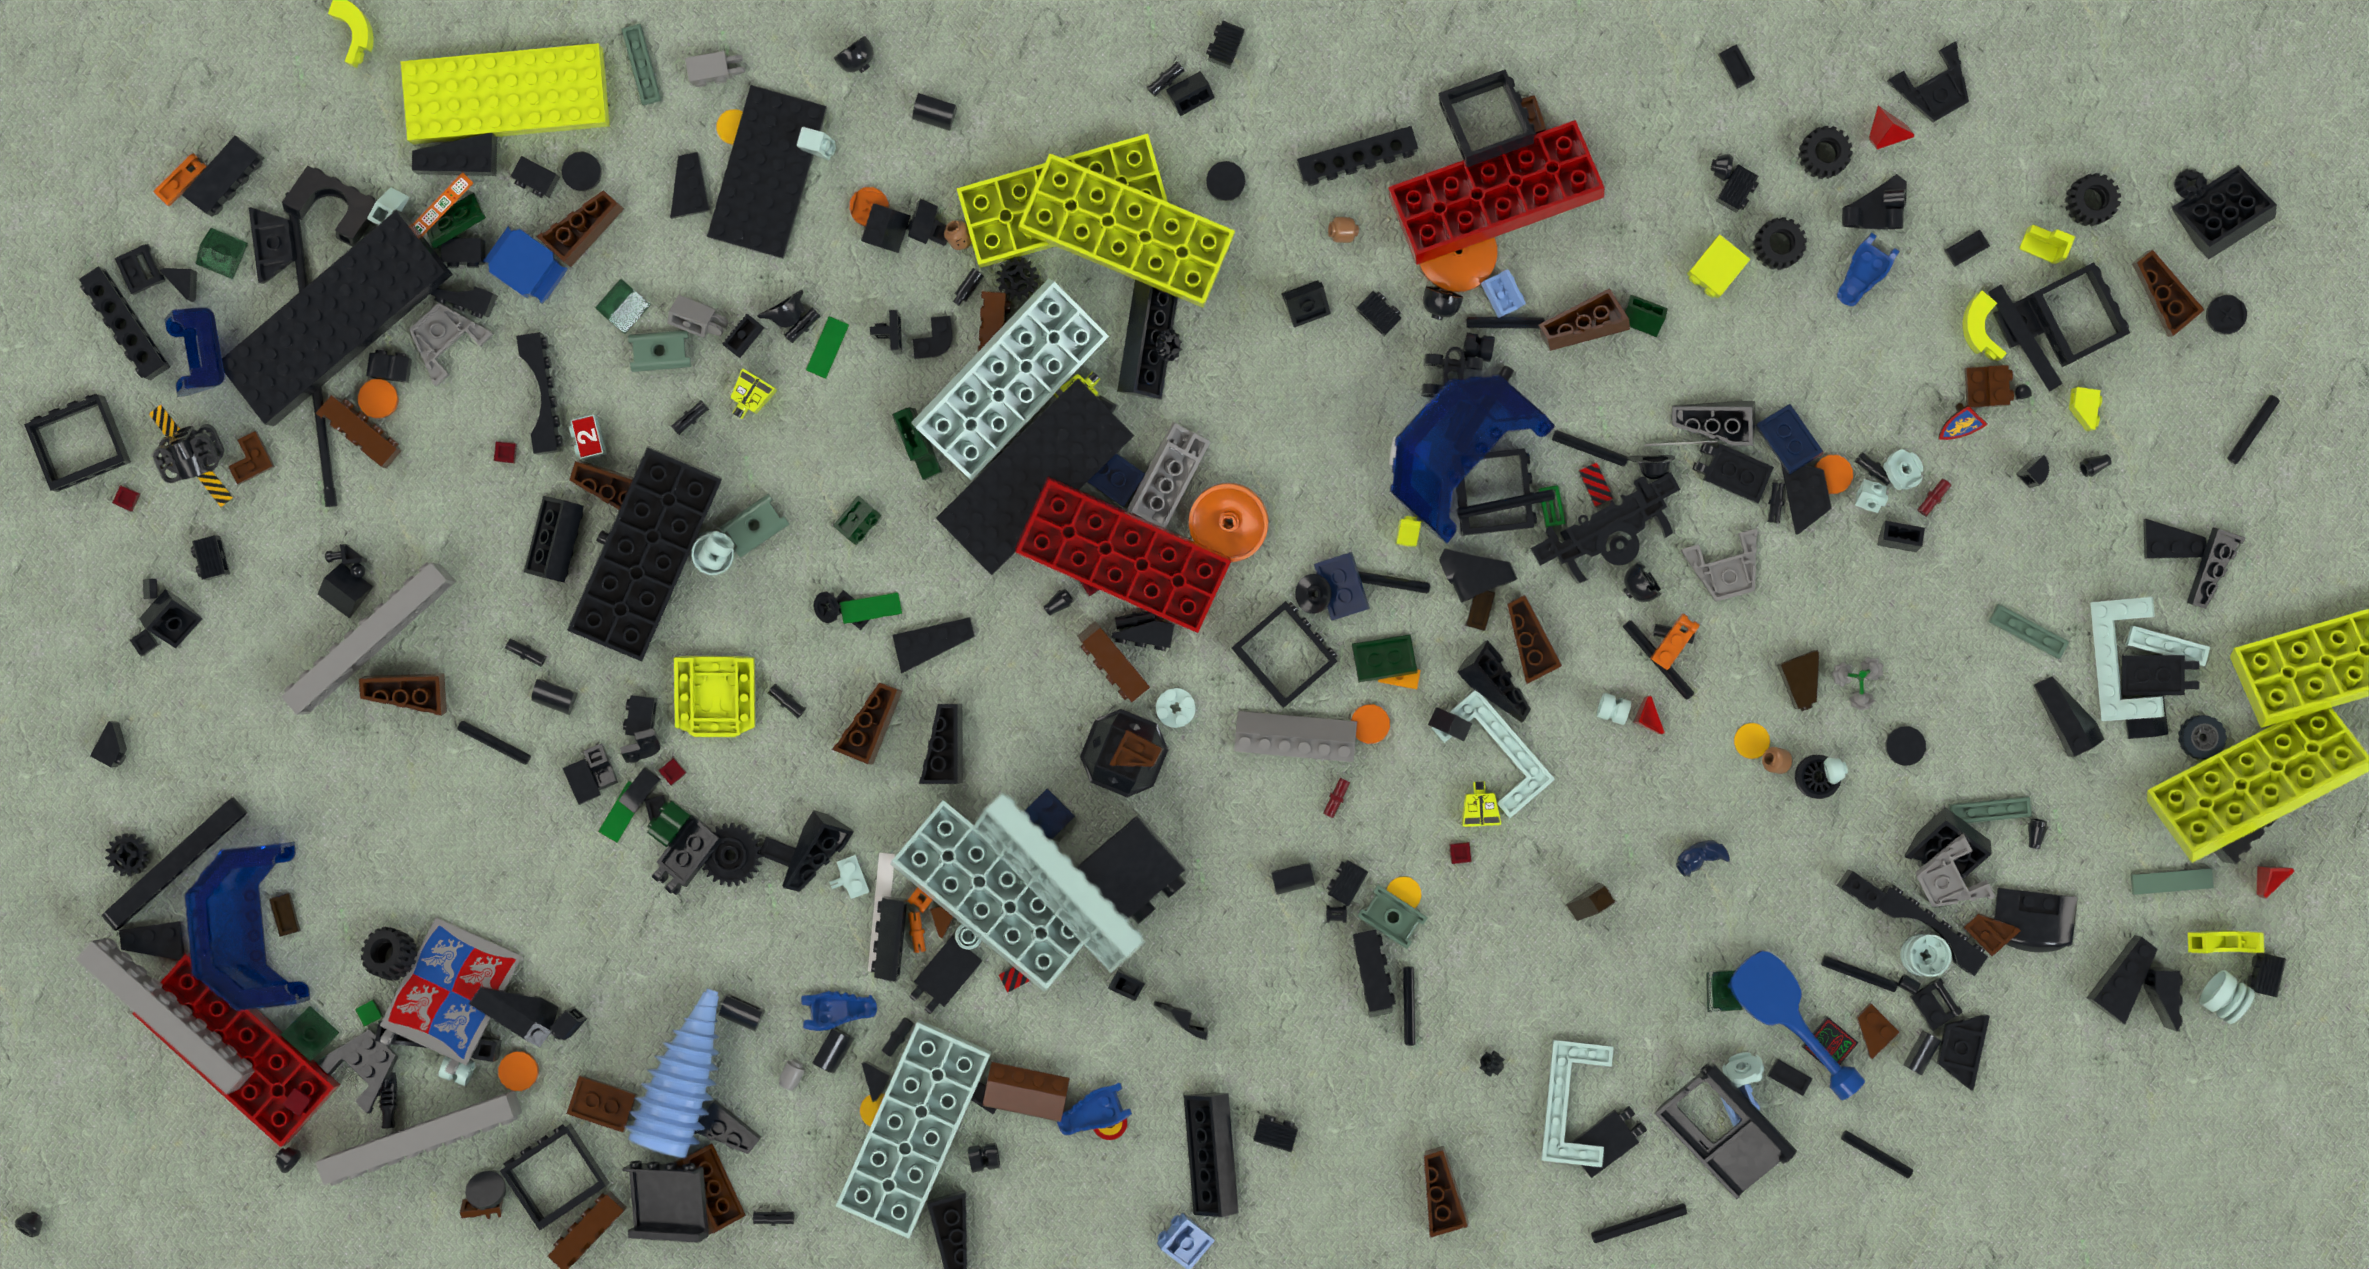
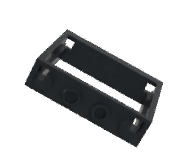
(1476, 88)
(2051, 327)
(1526, 476)
(58, 484)
(1315, 638)
(523, 1196)

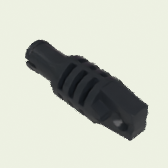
(388, 1101)

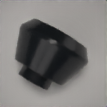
(1722, 166)
(287, 1159)
(29, 1224)

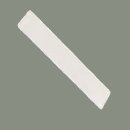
(1681, 443)

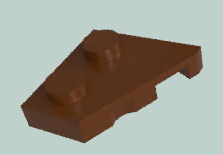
(1136, 751)
(1990, 932)
(1875, 1029)

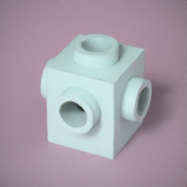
(1871, 496)

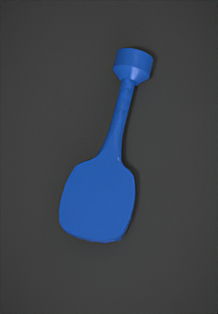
(1773, 997)

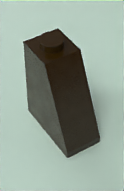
(1801, 679)
(1591, 902)

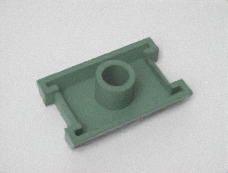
(645, 351)
(740, 530)
(1381, 906)

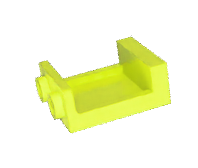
(1718, 267)

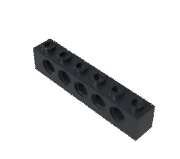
(1403, 136)
(90, 286)

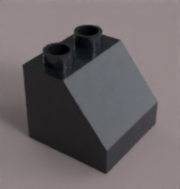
(1133, 869)

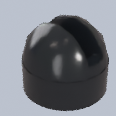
(2023, 391)

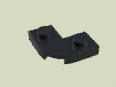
(938, 343)
(646, 746)

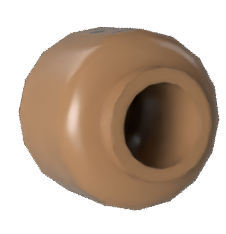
(1343, 229)
(957, 235)
(1777, 760)

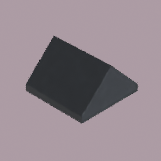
(344, 590)
(2147, 726)

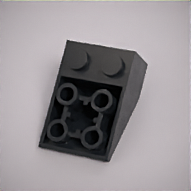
(2163, 990)

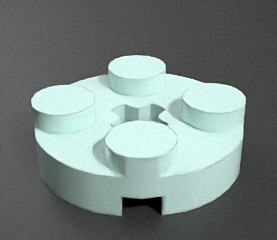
(1894, 470)
(1165, 713)
(1751, 1073)

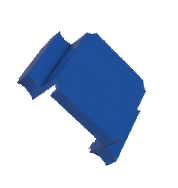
(525, 265)

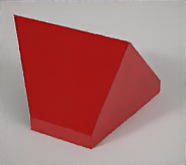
(1888, 129)
(1648, 716)
(2271, 878)

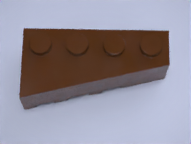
(581, 228)
(2166, 293)
(992, 315)
(1586, 321)
(359, 430)
(602, 482)
(1532, 642)
(1113, 661)
(410, 691)
(870, 725)
(1444, 1201)
(587, 1231)

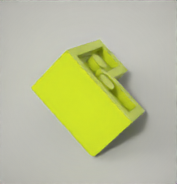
(2047, 245)

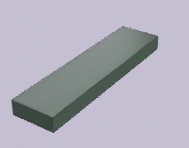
(641, 64)
(2028, 631)
(1993, 809)
(2172, 881)

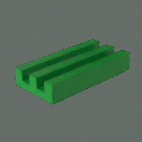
(1560, 509)

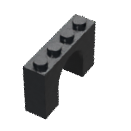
(315, 185)

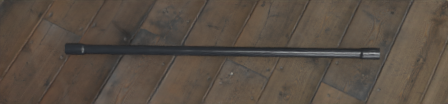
(329, 489)

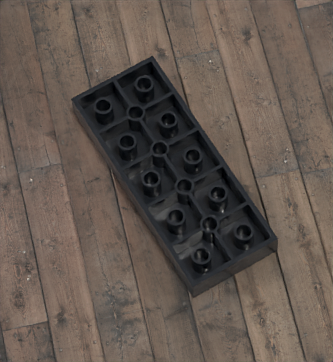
(1063, 443)
(644, 553)

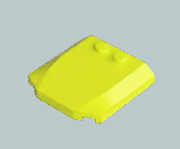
(714, 695)

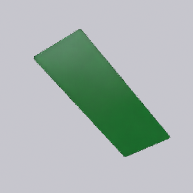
(827, 347)
(870, 608)
(617, 819)

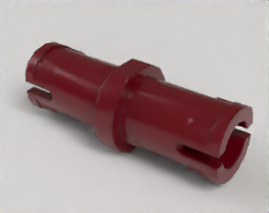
(1934, 497)
(1336, 798)

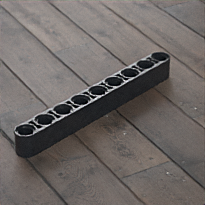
(174, 864)

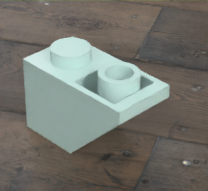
(816, 143)
(387, 204)

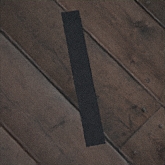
(2025, 338)

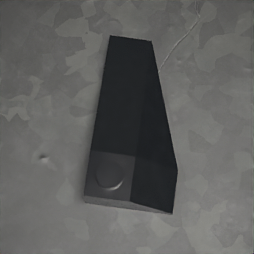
(1723, 421)
(1488, 677)
(2071, 722)
(817, 843)
(519, 1013)

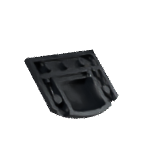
(2043, 918)

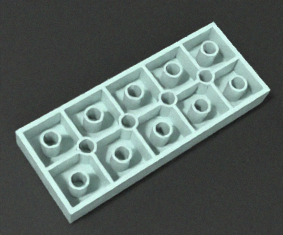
(1010, 379)
(1057, 882)
(986, 896)
(913, 1129)

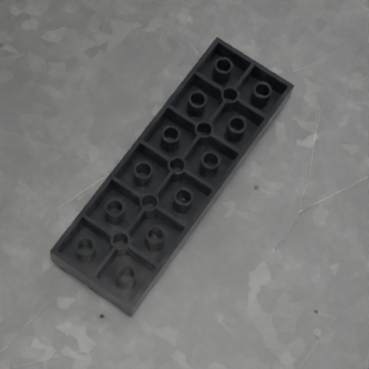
(335, 318)

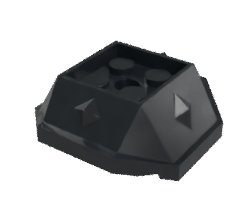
(1102, 744)

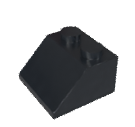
(885, 228)
(170, 618)

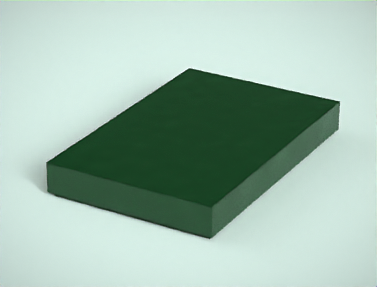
(456, 220)
(1384, 658)

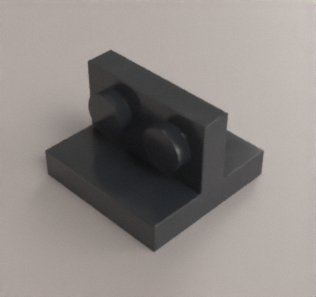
(1306, 303)
(891, 332)

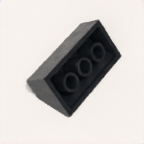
(224, 176)
(554, 539)
(890, 938)

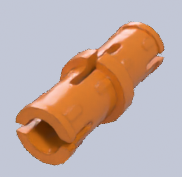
(916, 931)

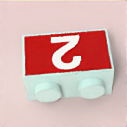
(587, 437)

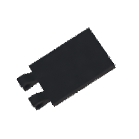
(1734, 472)
(2157, 675)
(686, 854)
(945, 974)
(1613, 1136)

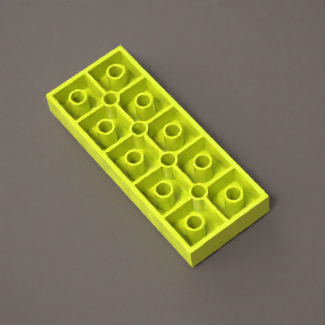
(505, 93)
(997, 204)
(1126, 230)
(2306, 668)
(2257, 781)

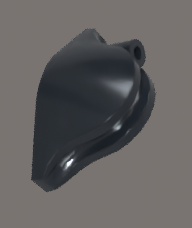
(787, 312)

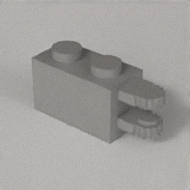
(712, 68)
(696, 317)

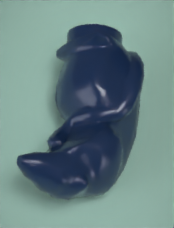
(1694, 856)

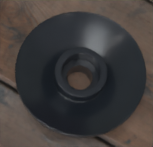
(1306, 596)

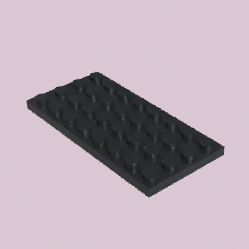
(765, 173)

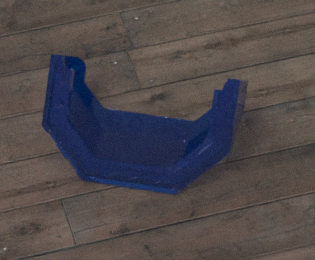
(1452, 439)
(229, 930)

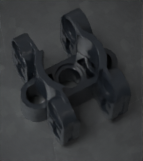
(1448, 365)
(188, 453)

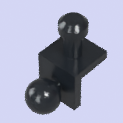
(349, 557)

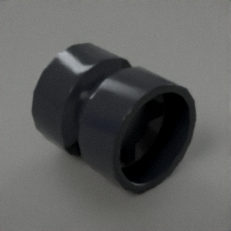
(1479, 347)
(976, 1157)

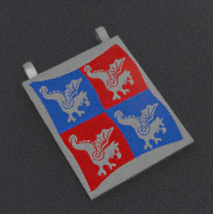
(436, 993)

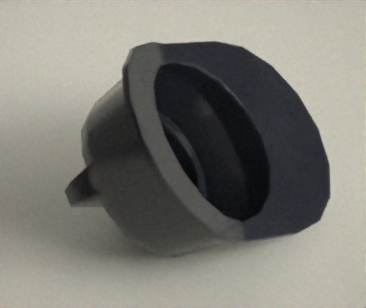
(1653, 466)

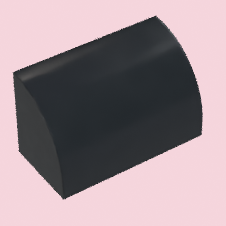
(1190, 93)
(934, 111)
(2035, 471)
(1901, 536)
(553, 696)
(581, 781)
(1293, 878)
(741, 1012)
(833, 1050)
(1922, 1052)

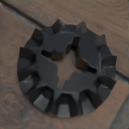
(2190, 192)
(1163, 350)
(821, 609)

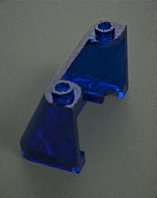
(201, 346)

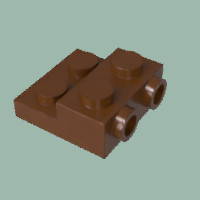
(1988, 386)

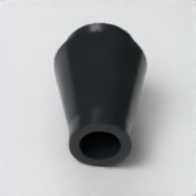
(2094, 465)
(1059, 601)
(2037, 829)

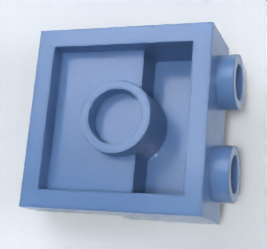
(1184, 1241)

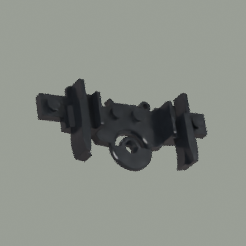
(1592, 535)

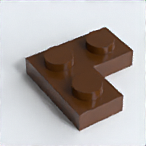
(256, 460)

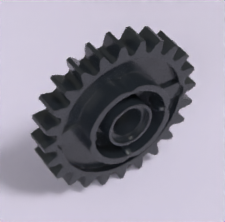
(745, 860)

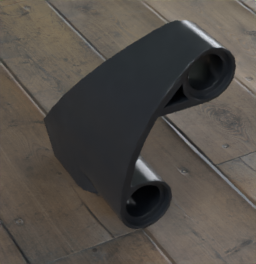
(1880, 208)
(1474, 573)

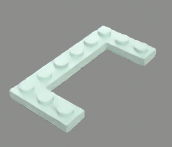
(2107, 665)
(1536, 774)
(1554, 1147)

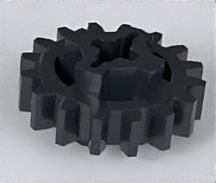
(1005, 274)
(126, 846)

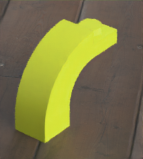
(360, 26)
(1974, 327)
(2225, 941)

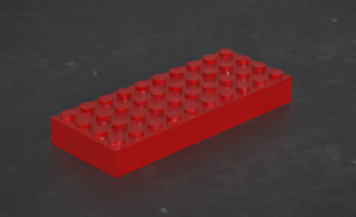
(1482, 201)
(1122, 554)
(259, 1041)

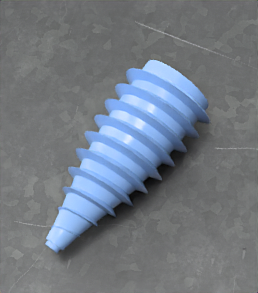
(679, 1085)

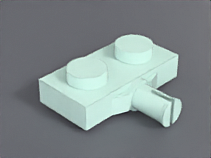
(851, 877)

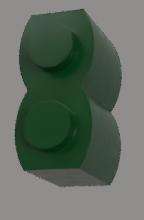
(668, 823)

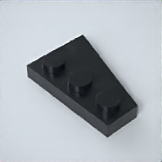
(689, 187)
(2171, 542)
(155, 940)
(727, 1129)

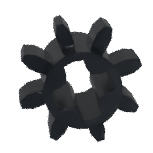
(1491, 1063)

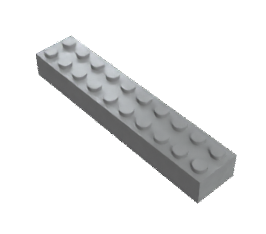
(368, 638)
(165, 1014)
(414, 1139)

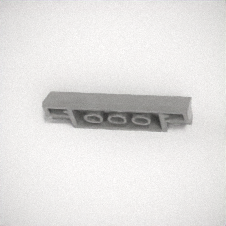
(1168, 475)
(1295, 736)

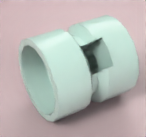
(716, 550)
(1612, 708)
(462, 1074)

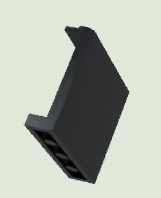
(667, 1201)

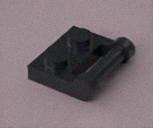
(133, 271)
(1930, 1007)

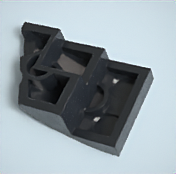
(1181, 1018)

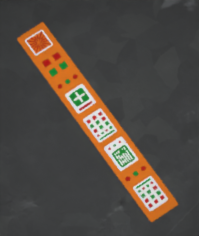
(443, 203)

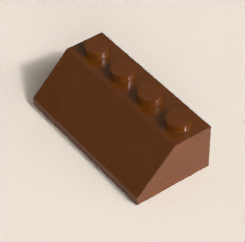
(1026, 1091)
(721, 1200)

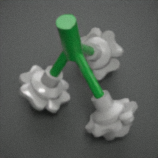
(1870, 670)

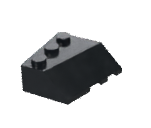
(1940, 833)

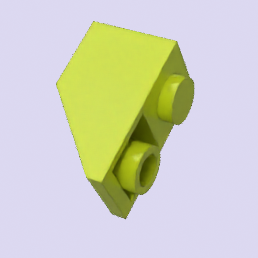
(2085, 405)
(1408, 531)

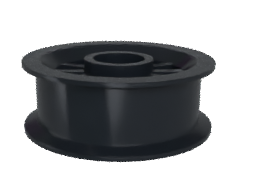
(1800, 781)

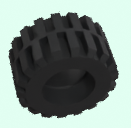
(1836, 140)
(2108, 196)
(1794, 235)
(377, 947)

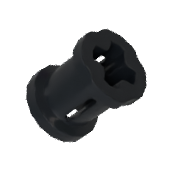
(1329, 910)

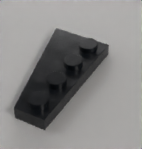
(2217, 554)
(925, 643)

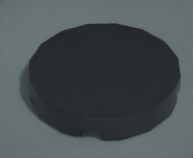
(581, 171)
(1225, 181)
(2226, 314)
(1905, 746)
(485, 1190)

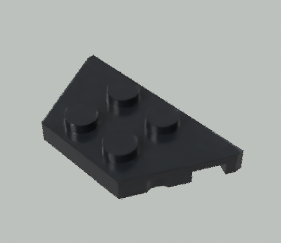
(272, 243)
(1806, 496)
(1962, 1048)

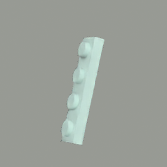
(2166, 645)

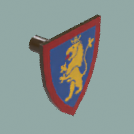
(1961, 423)

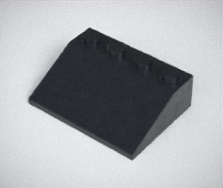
(2225, 212)

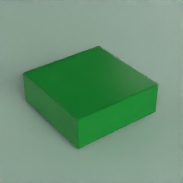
(369, 1012)

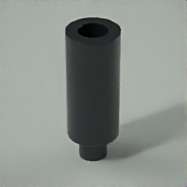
(968, 286)

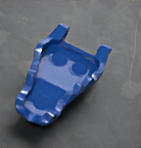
(1866, 269)
(835, 1009)
(1095, 1111)

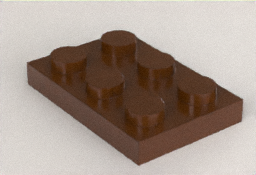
(601, 1103)

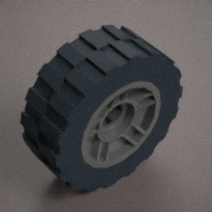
(2211, 744)

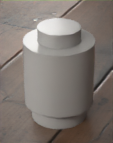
(791, 1074)

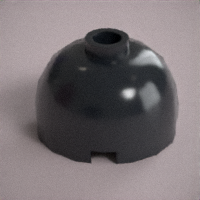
(856, 56)
(1441, 302)
(1640, 584)

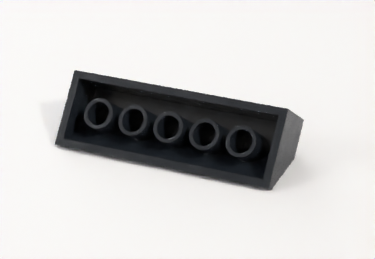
(1141, 367)
(1211, 1154)

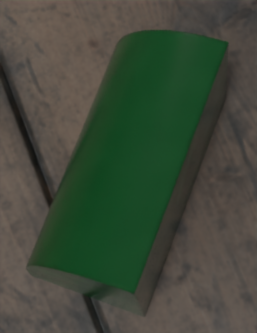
(1645, 315)

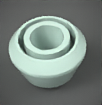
(1835, 770)
(966, 942)

